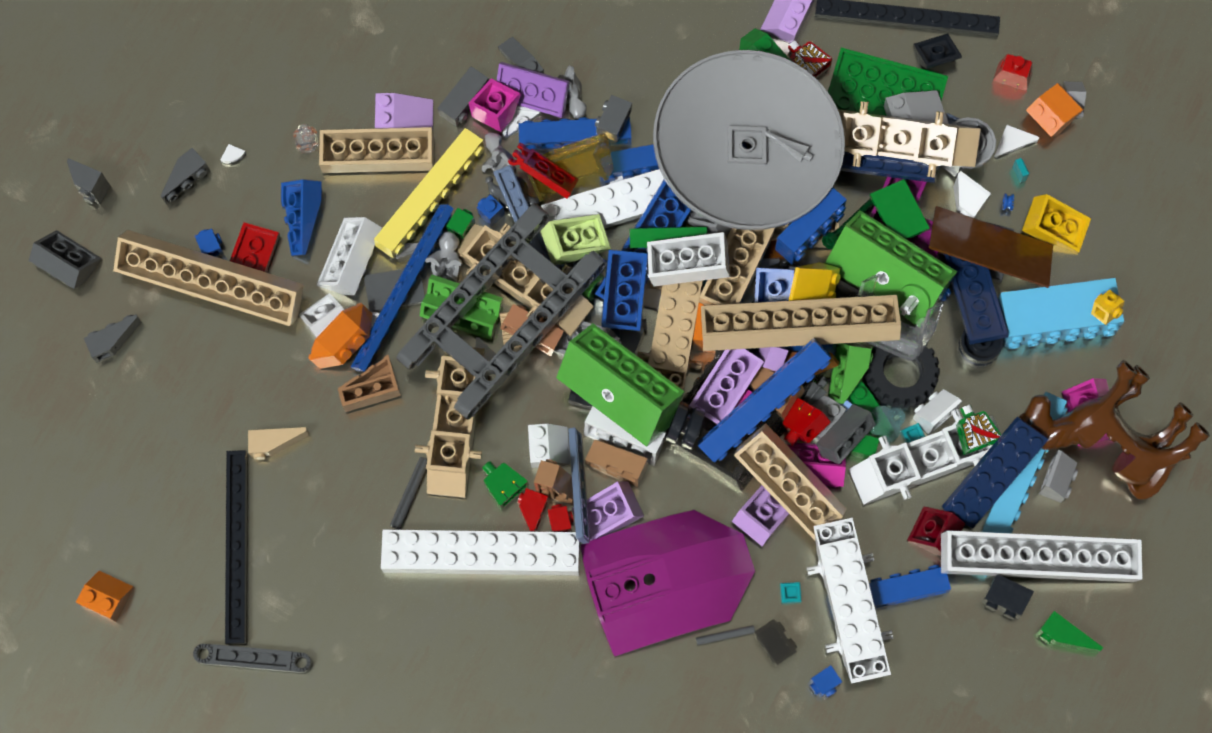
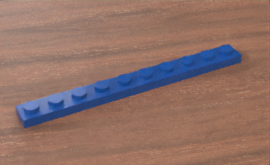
(404, 283)

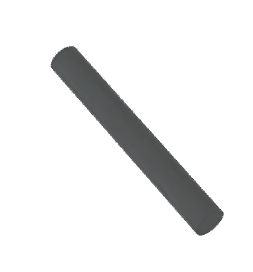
(725, 635)

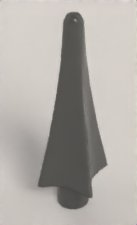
(815, 392)

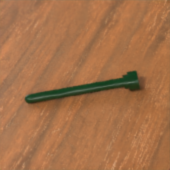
(831, 238)

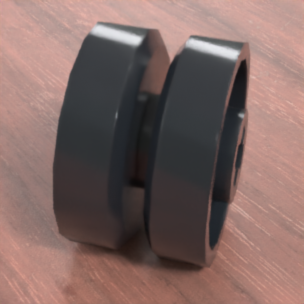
(979, 354)
(685, 425)

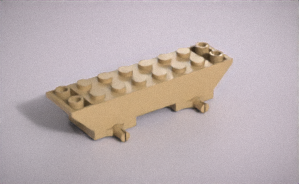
(909, 139)
(516, 279)
(674, 331)
(452, 434)

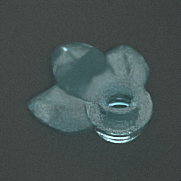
(885, 424)

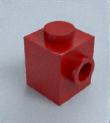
(560, 518)

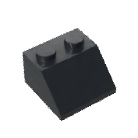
(1007, 597)

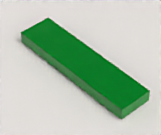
(640, 236)

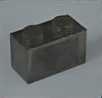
(775, 642)

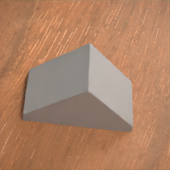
(1077, 92)

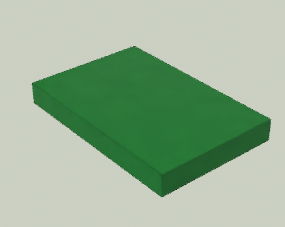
(899, 210)

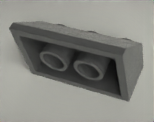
(64, 259)

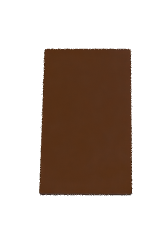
(991, 246)

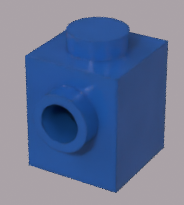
(490, 210)
(209, 242)
(825, 682)

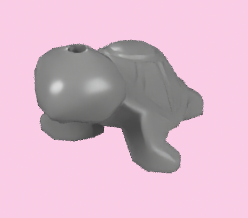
(576, 106)
(499, 156)
(446, 261)

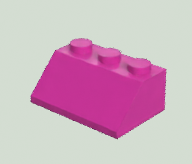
(1082, 392)
(825, 470)

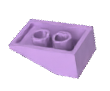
(402, 111)
(612, 510)
(760, 516)

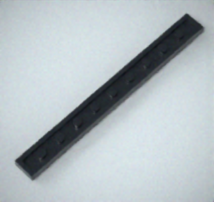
(908, 17)
(236, 547)

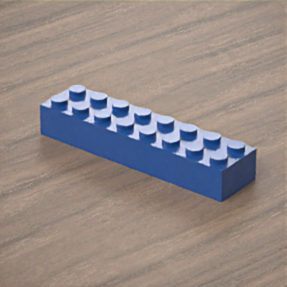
(663, 211)

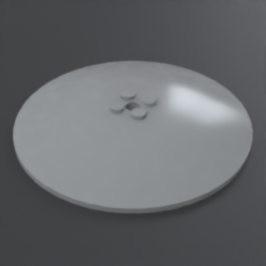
(735, 101)

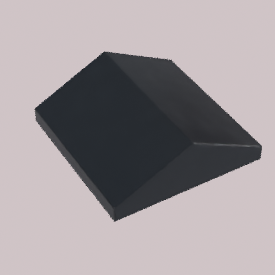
(936, 51)

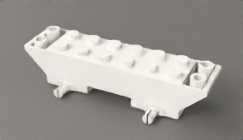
(912, 463)
(850, 601)

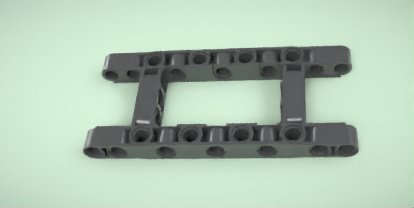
(527, 335)

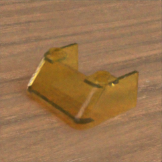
(579, 159)

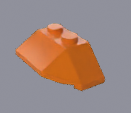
(342, 337)

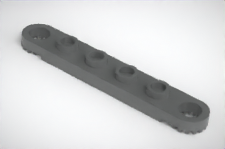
(252, 658)

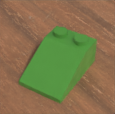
(853, 364)

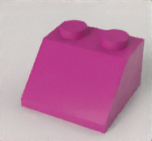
(494, 105)

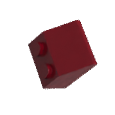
(930, 526)

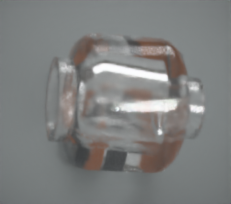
(305, 138)

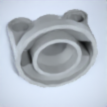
(986, 144)

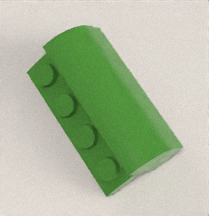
(479, 320)

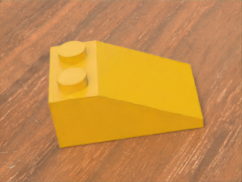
(1056, 223)
(814, 282)

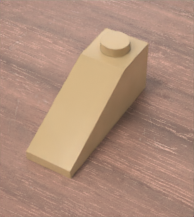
(271, 441)

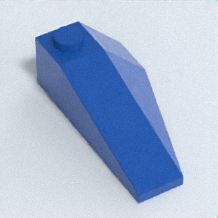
(302, 204)

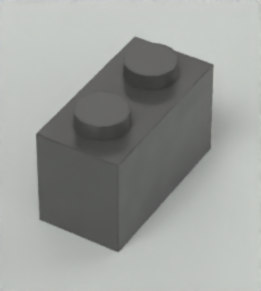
(614, 117)

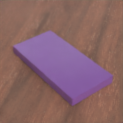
(536, 89)

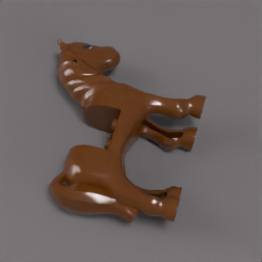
(1145, 460)

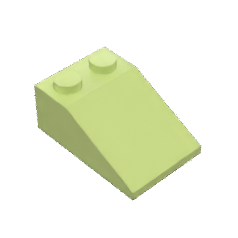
(573, 238)

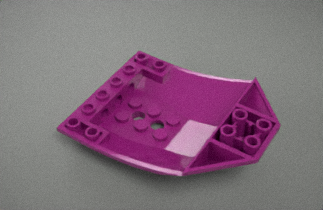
(697, 572)

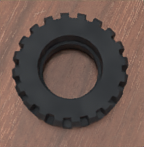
(899, 396)

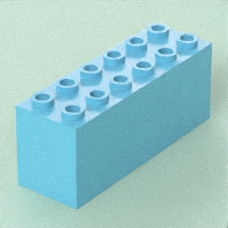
(1055, 313)

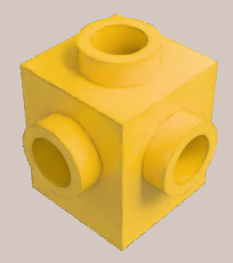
(1107, 307)

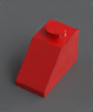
(532, 508)

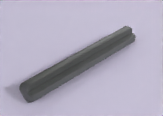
(409, 494)

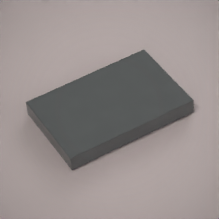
(381, 285)

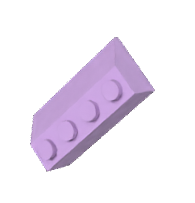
(787, 18)
(727, 383)

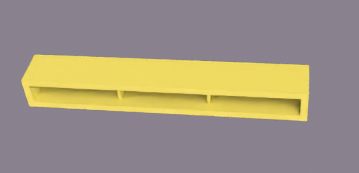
(429, 193)

